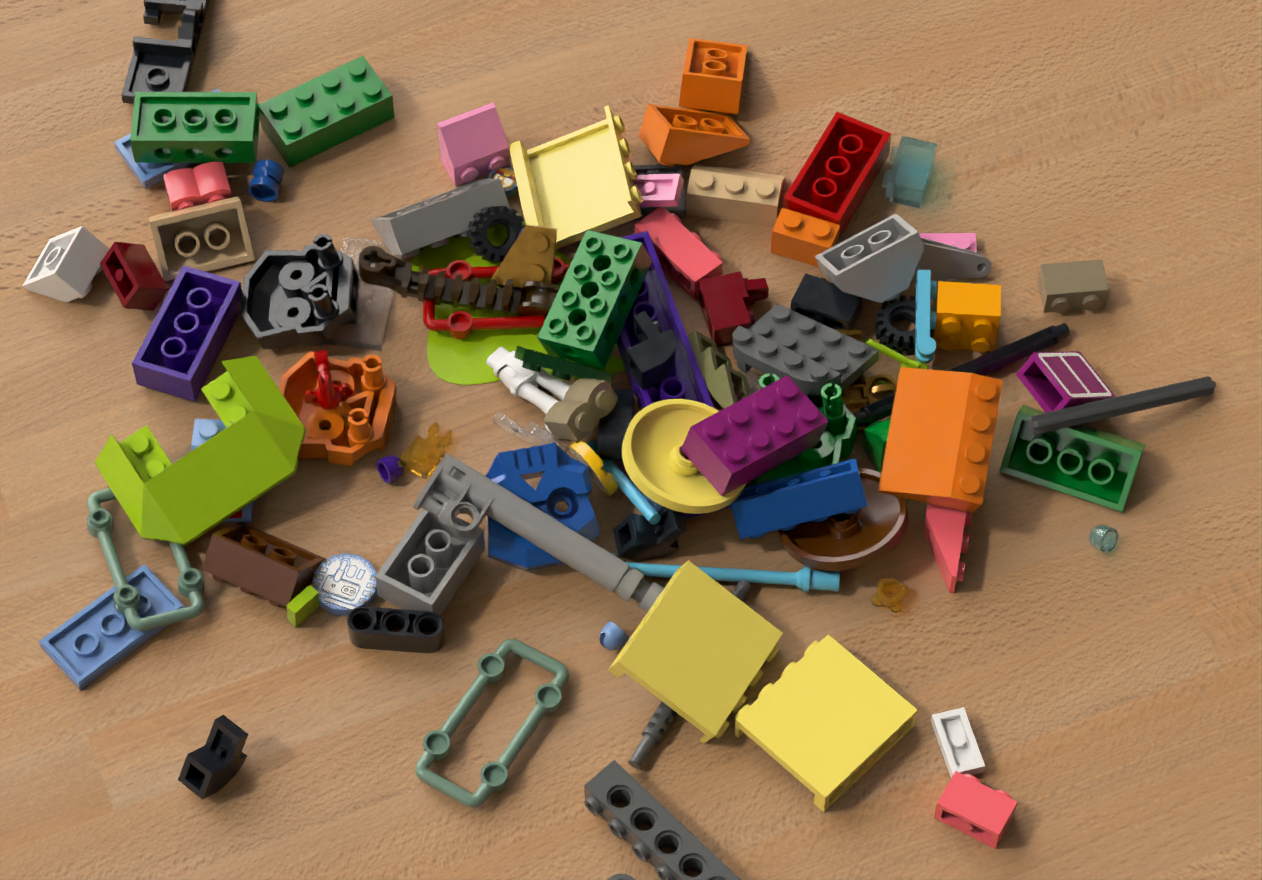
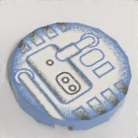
(345, 583)

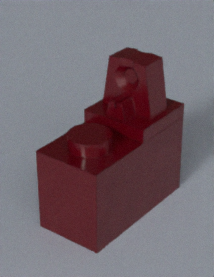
(726, 304)

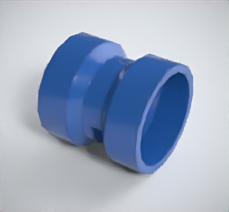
(267, 177)

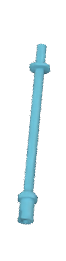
(803, 579)

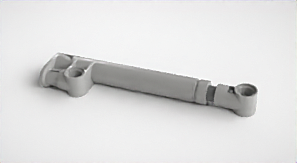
(462, 490)

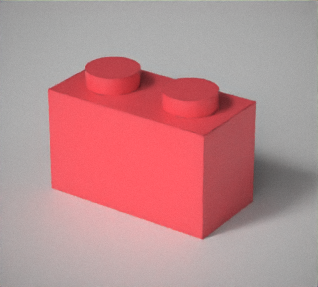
(975, 809)

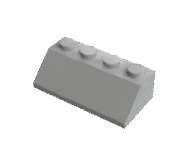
(438, 217)

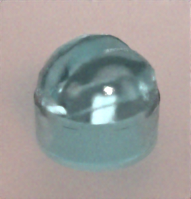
(1103, 538)

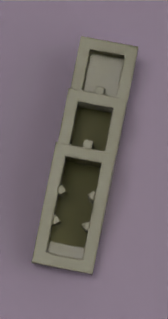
(717, 371)

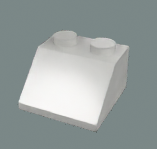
(67, 265)

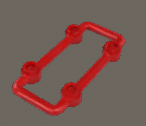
(461, 324)

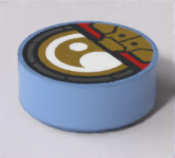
(507, 178)

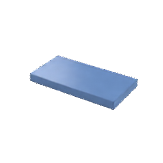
(101, 636)

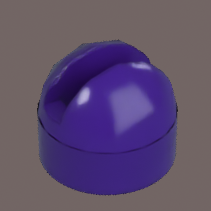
(389, 468)

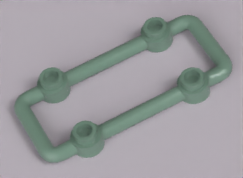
(126, 596)
(493, 774)

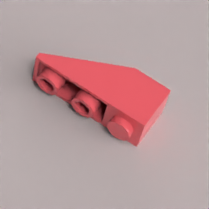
(946, 539)

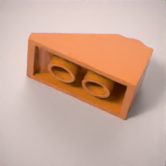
(713, 76)
(688, 135)

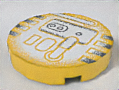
(585, 455)

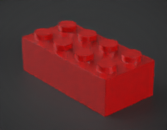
(839, 171)

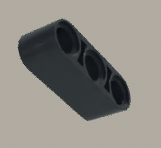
(614, 426)
(382, 620)

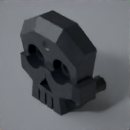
(321, 297)

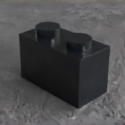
(826, 303)

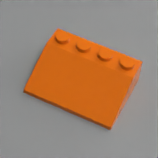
(940, 437)

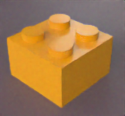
(967, 316)

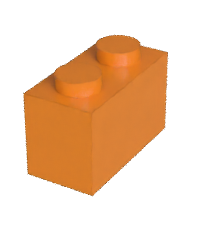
(802, 236)

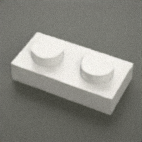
(957, 742)

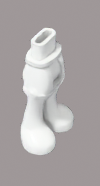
(524, 382)

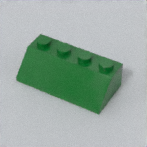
(1074, 460)

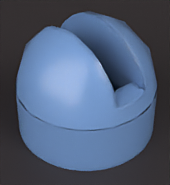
(612, 636)

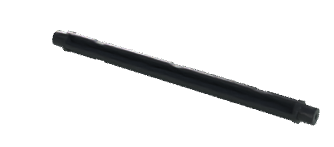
(981, 365)

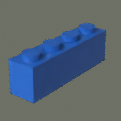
(799, 499)

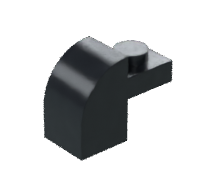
(654, 355)
(643, 541)
(217, 761)

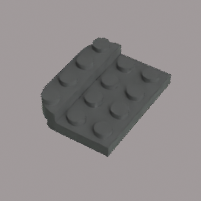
(802, 349)

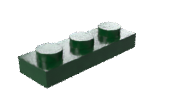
(560, 367)

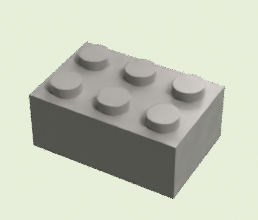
(428, 565)

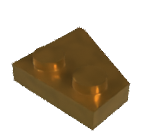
(529, 257)

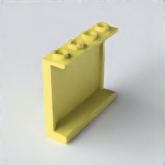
(578, 181)
(698, 650)
(827, 720)

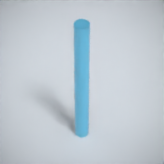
(629, 489)

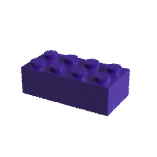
(188, 333)

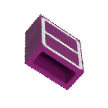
(1062, 380)

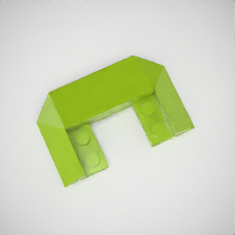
(220, 475)

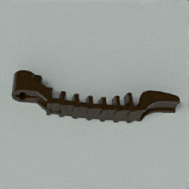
(397, 275)

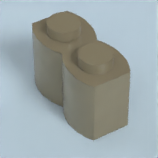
(581, 408)

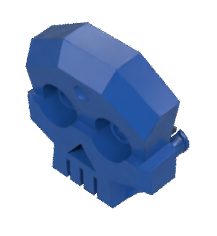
(561, 481)

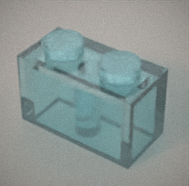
(910, 171)

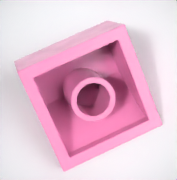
(473, 144)

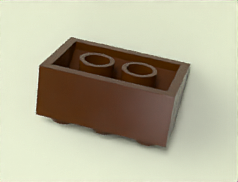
(260, 563)

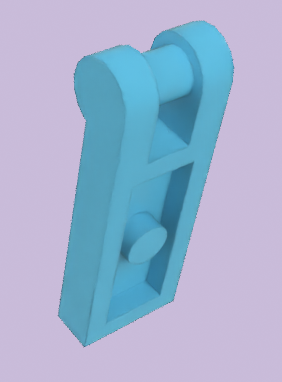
(925, 319)

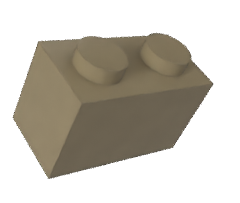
(1073, 286)

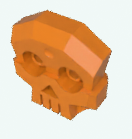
(356, 424)

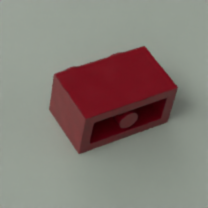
(134, 276)

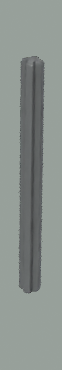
(1121, 405)

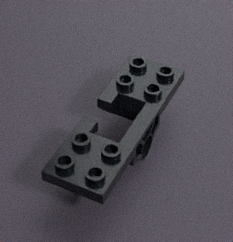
(160, 63)

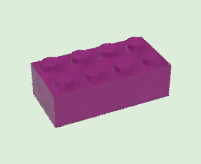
(754, 435)

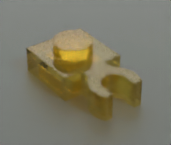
(425, 454)

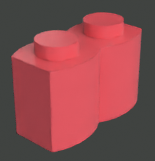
(197, 186)

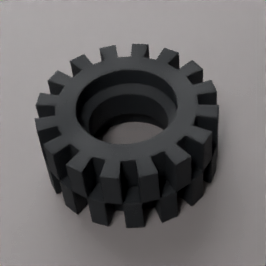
(480, 227)
(887, 333)

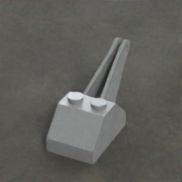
(888, 256)

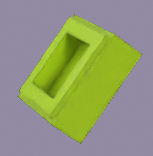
(302, 606)

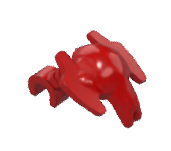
(327, 394)

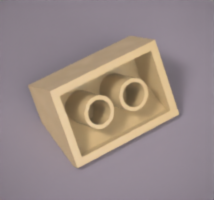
(734, 195)
(202, 237)

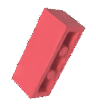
(679, 250)

